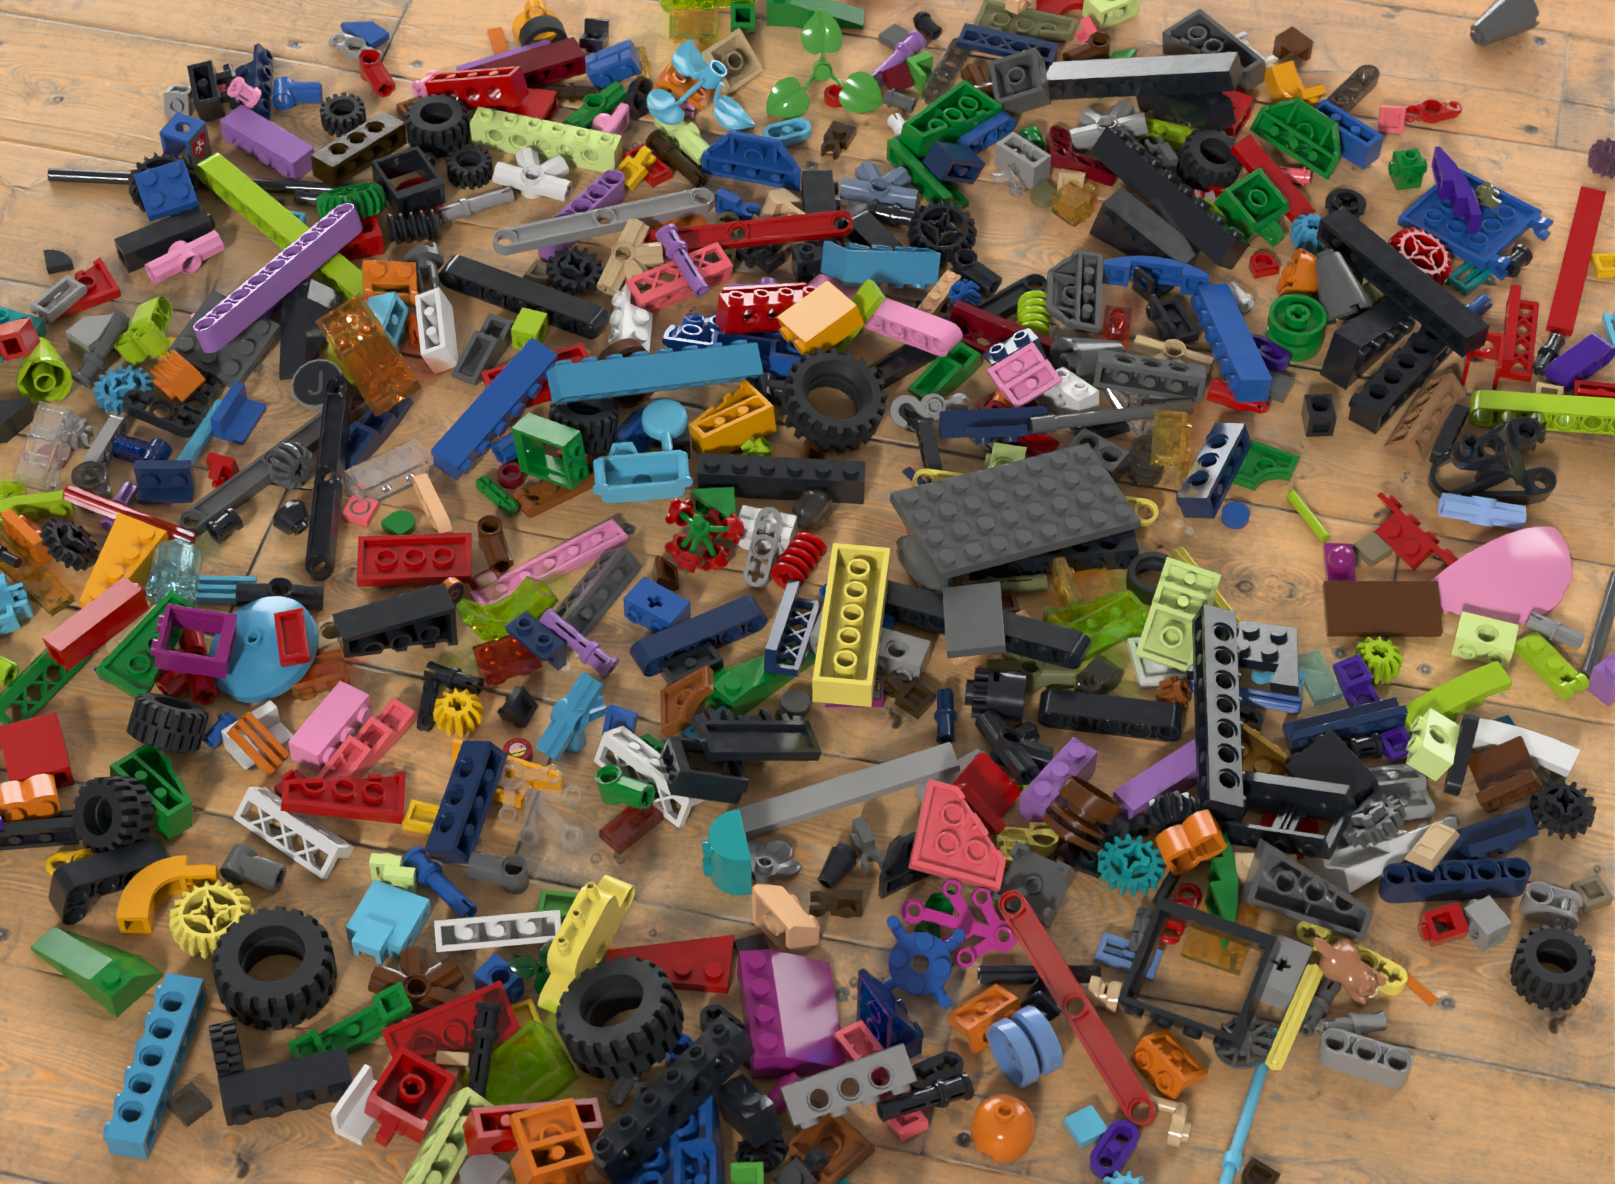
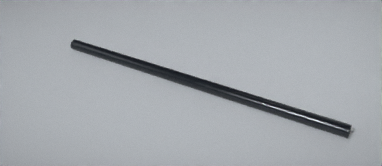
(121, 178)

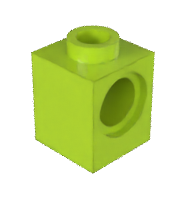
(529, 325)

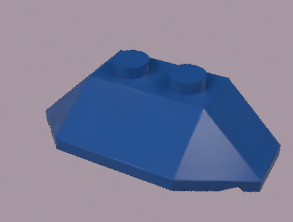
(752, 160)

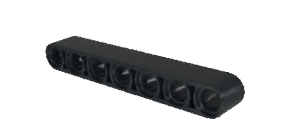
(515, 293)

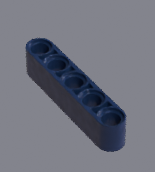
(719, 626)
(1472, 880)

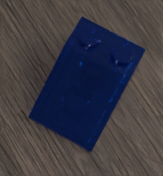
(886, 1015)

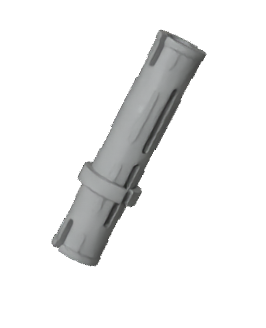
(466, 207)

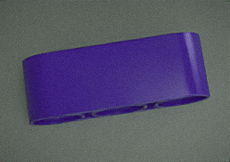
(1580, 361)

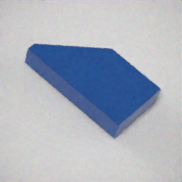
(369, 31)

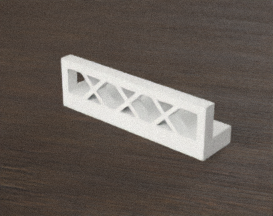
(645, 760)
(300, 823)

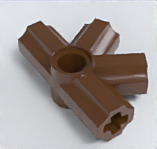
(417, 977)

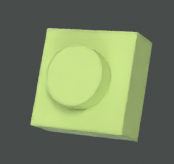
(378, 861)
(401, 877)

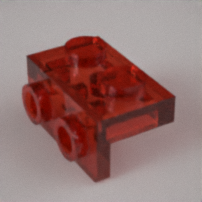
(504, 659)

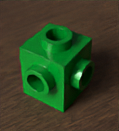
(1407, 169)

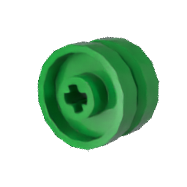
(1297, 325)

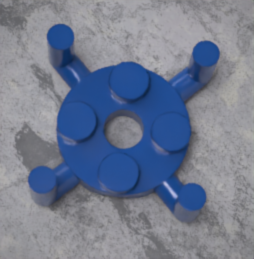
(933, 949)

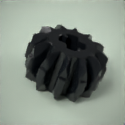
(1170, 810)

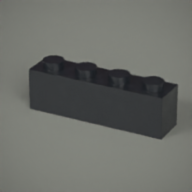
(819, 194)
(285, 1086)

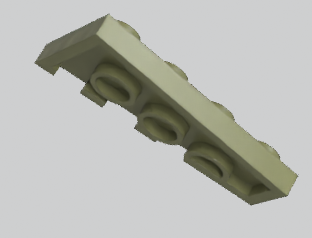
(1027, 23)

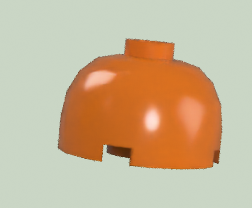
(1299, 276)
(1003, 1128)

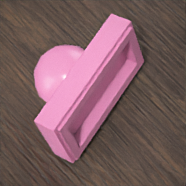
(613, 124)

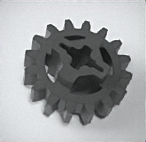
(1374, 821)

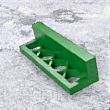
(929, 187)
(27, 678)

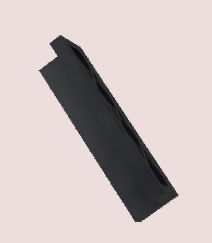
(39, 833)

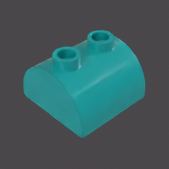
(728, 855)

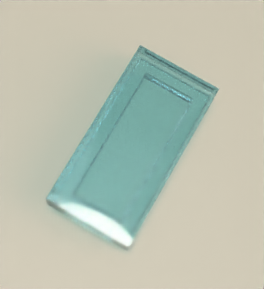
(1319, 679)

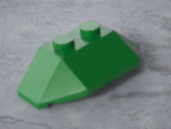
(1301, 134)

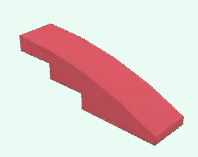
(370, 744)
(858, 1042)

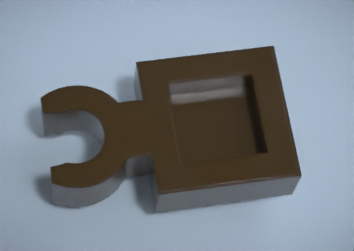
(837, 137)

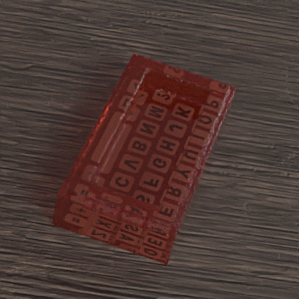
(630, 827)

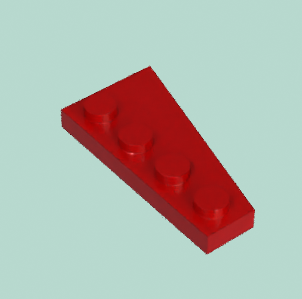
(361, 799)

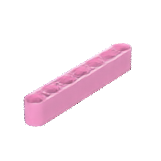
(905, 322)

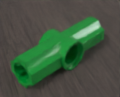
(596, 104)

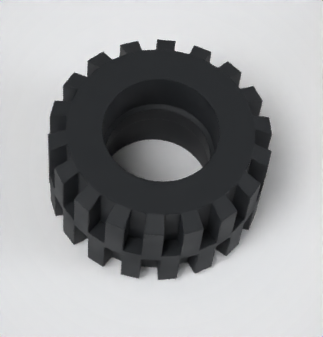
(437, 124)
(1207, 160)
(594, 418)
(167, 723)
(112, 813)
(1560, 949)

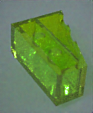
(1105, 620)

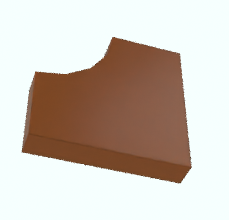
(682, 699)

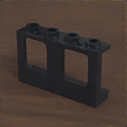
(1292, 801)

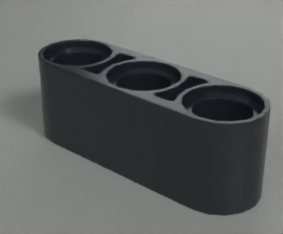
(870, 231)

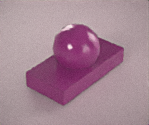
(1339, 562)

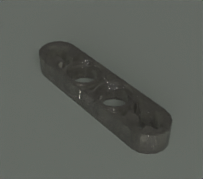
(946, 71)
(1356, 80)

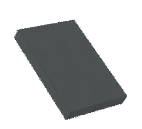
(973, 620)

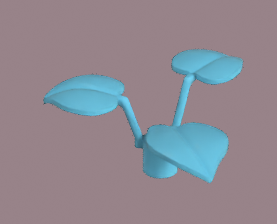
(688, 63)

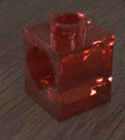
(1117, 324)

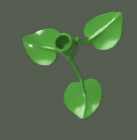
(823, 35)

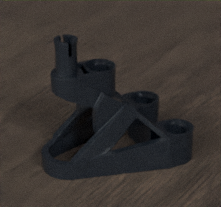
(1495, 469)

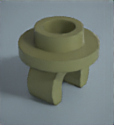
(1486, 195)

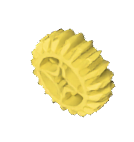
(193, 914)

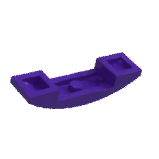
(1357, 690)

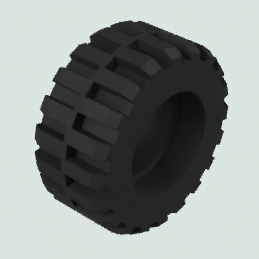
(283, 1000)
(632, 1043)

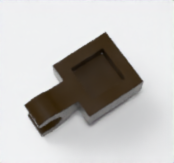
(911, 698)
(841, 902)

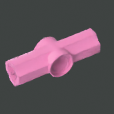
(184, 257)

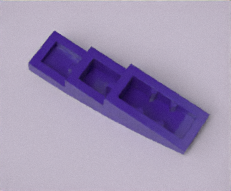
(1454, 186)

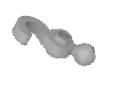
(927, 407)

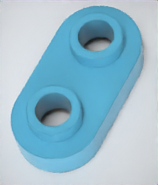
(789, 131)

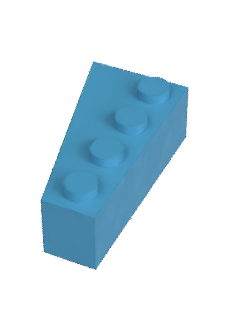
(880, 264)

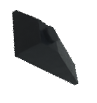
(299, 331)

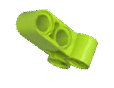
(146, 331)

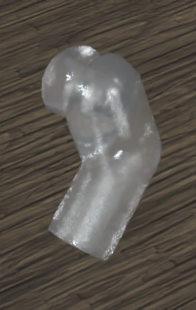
(1012, 179)

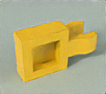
(634, 169)

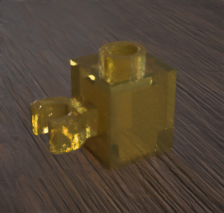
(1074, 203)

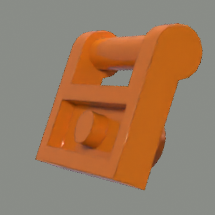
(392, 276)

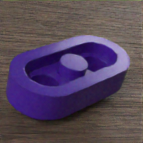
(1273, 355)
(1113, 1152)

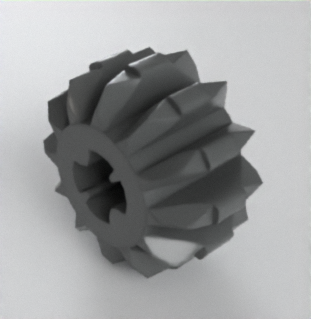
(290, 465)

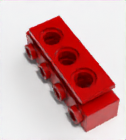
(757, 306)

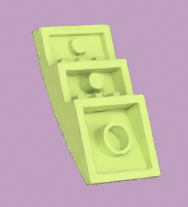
(1176, 601)

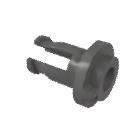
(428, 261)

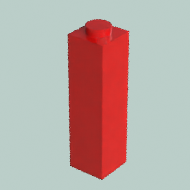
(96, 623)

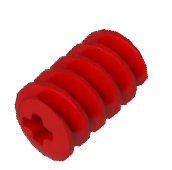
(798, 559)

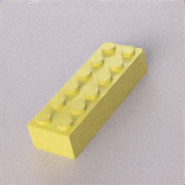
(851, 625)

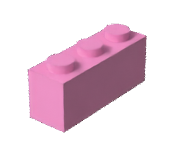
(330, 725)

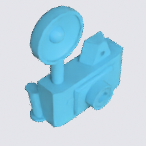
(649, 475)

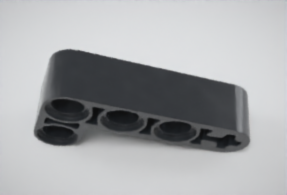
(99, 875)

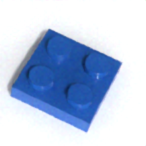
(166, 190)

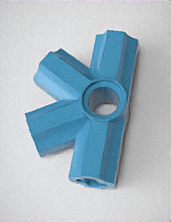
(571, 717)

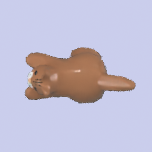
(1343, 965)

